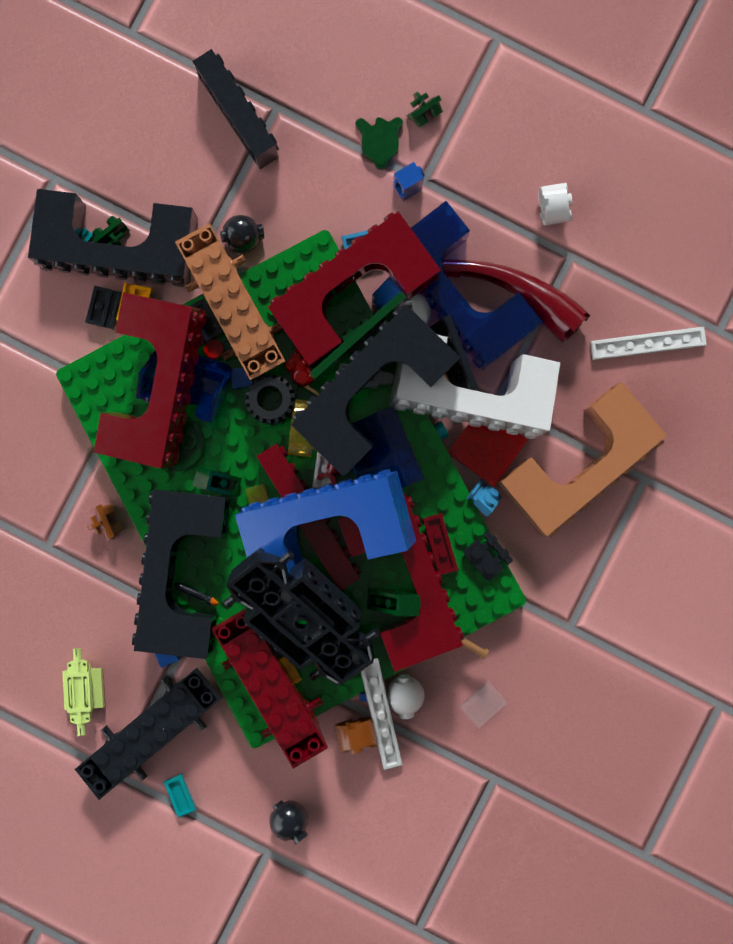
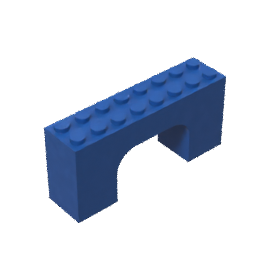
(371, 502)

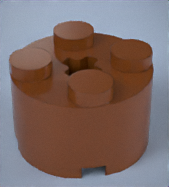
(355, 735)

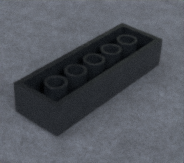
(236, 109)

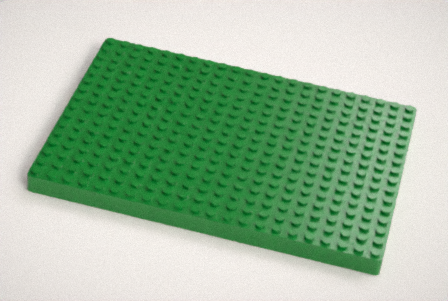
(108, 383)

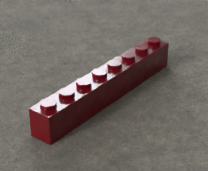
(317, 532)

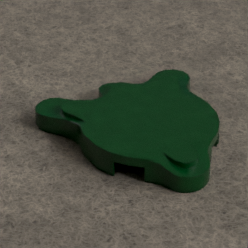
(380, 140)

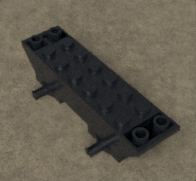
(148, 733)

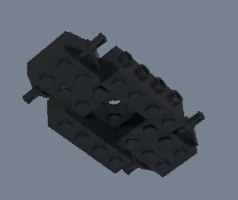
(280, 598)

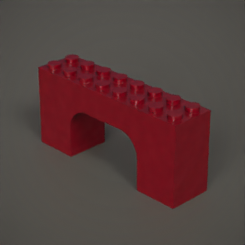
(386, 248)
(176, 338)
(434, 629)

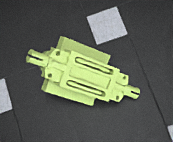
(82, 690)

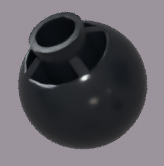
(241, 234)
(289, 821)

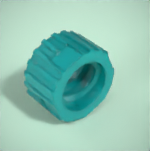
(441, 430)

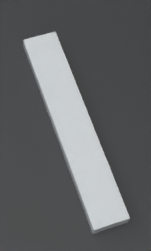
(648, 343)
(381, 715)

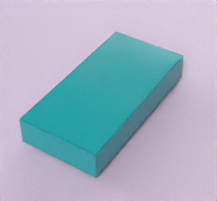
(180, 795)

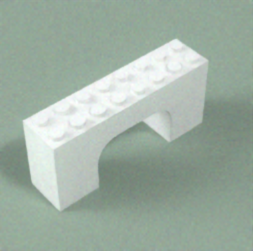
(522, 410)

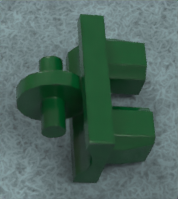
(418, 114)
(111, 234)

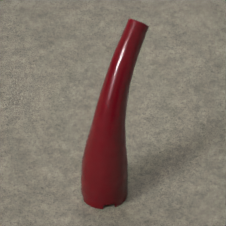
(553, 307)

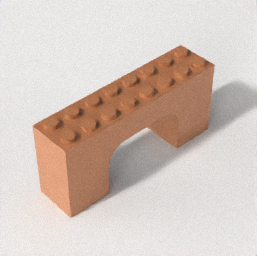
(628, 439)

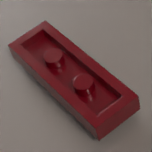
(440, 544)

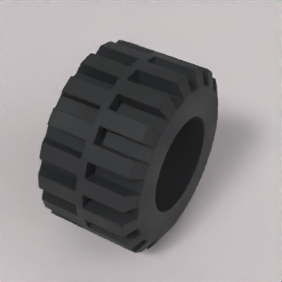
(270, 382)

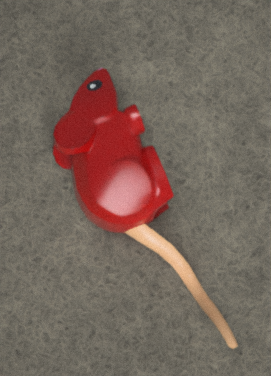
(299, 371)

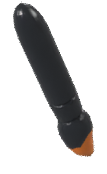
(196, 594)

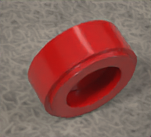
(213, 349)

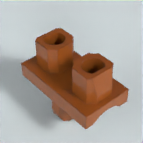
(103, 513)

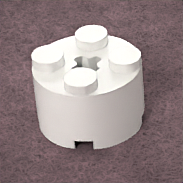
(555, 204)

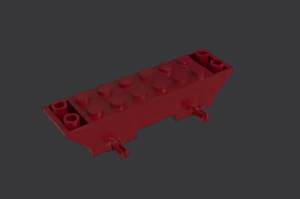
(272, 690)

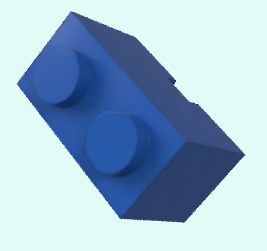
(408, 181)

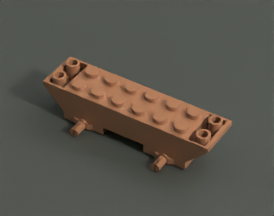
(230, 302)

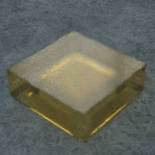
(257, 494)

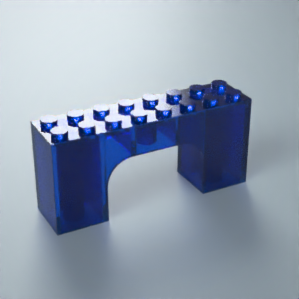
(481, 334)

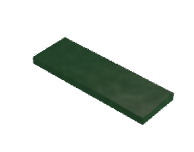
(357, 337)

